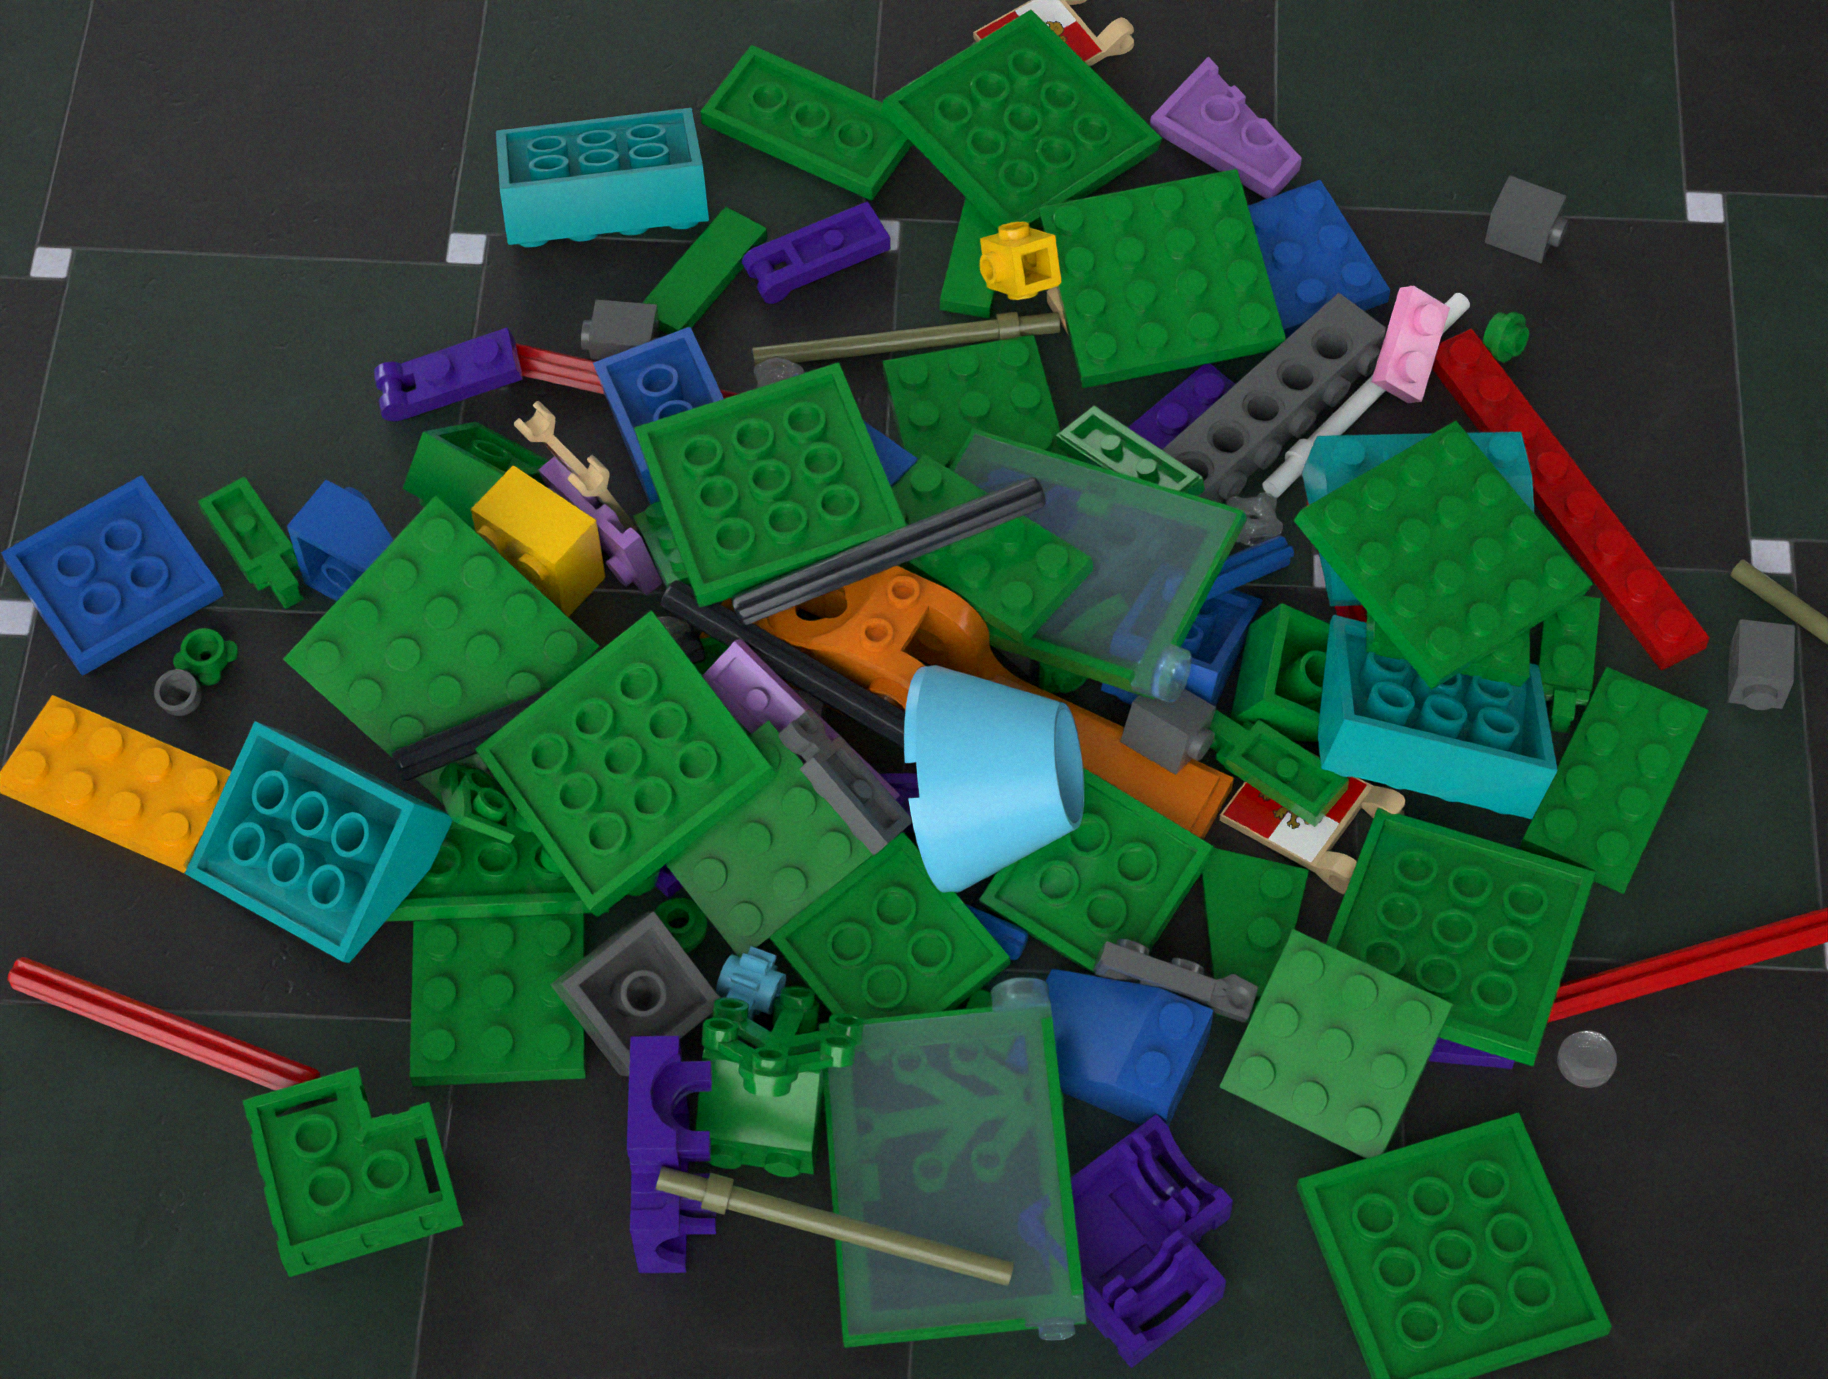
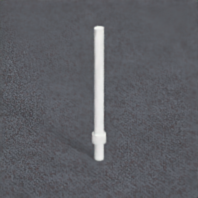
(1342, 417)

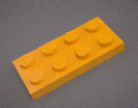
(114, 782)

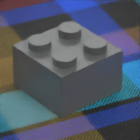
(635, 987)

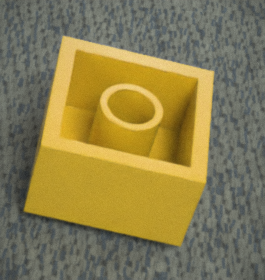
(542, 538)

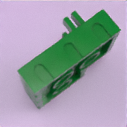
(345, 1178)

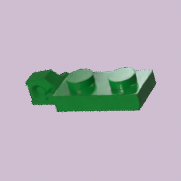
(253, 539)
(1568, 659)
(1277, 767)

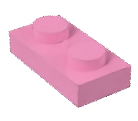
(1410, 344)

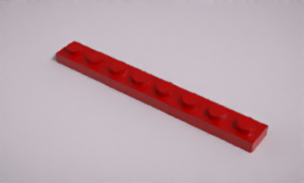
(1573, 504)

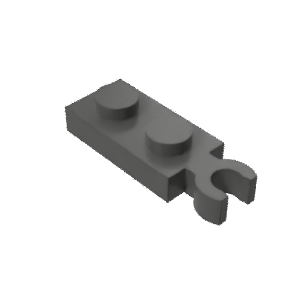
(845, 782)

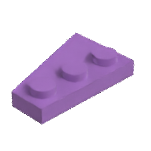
(1221, 130)
(626, 549)

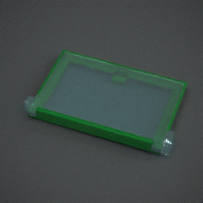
(1150, 558)
(961, 1141)

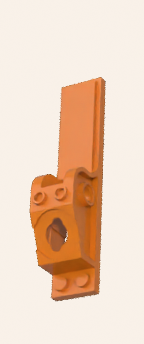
(901, 615)

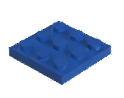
(1313, 255)
(112, 575)

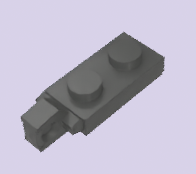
(1130, 963)

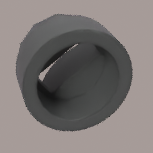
(182, 682)

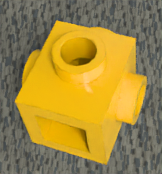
(1020, 261)

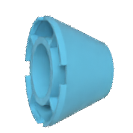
(992, 774)

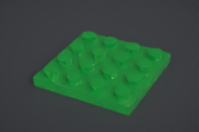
(1021, 123)
(1162, 278)
(768, 482)
(1443, 553)
(436, 638)
(625, 763)
(1465, 925)
(1453, 1255)

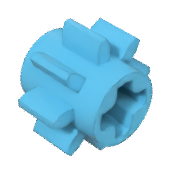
(752, 980)

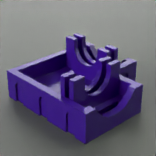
(662, 1137)
(1142, 1239)

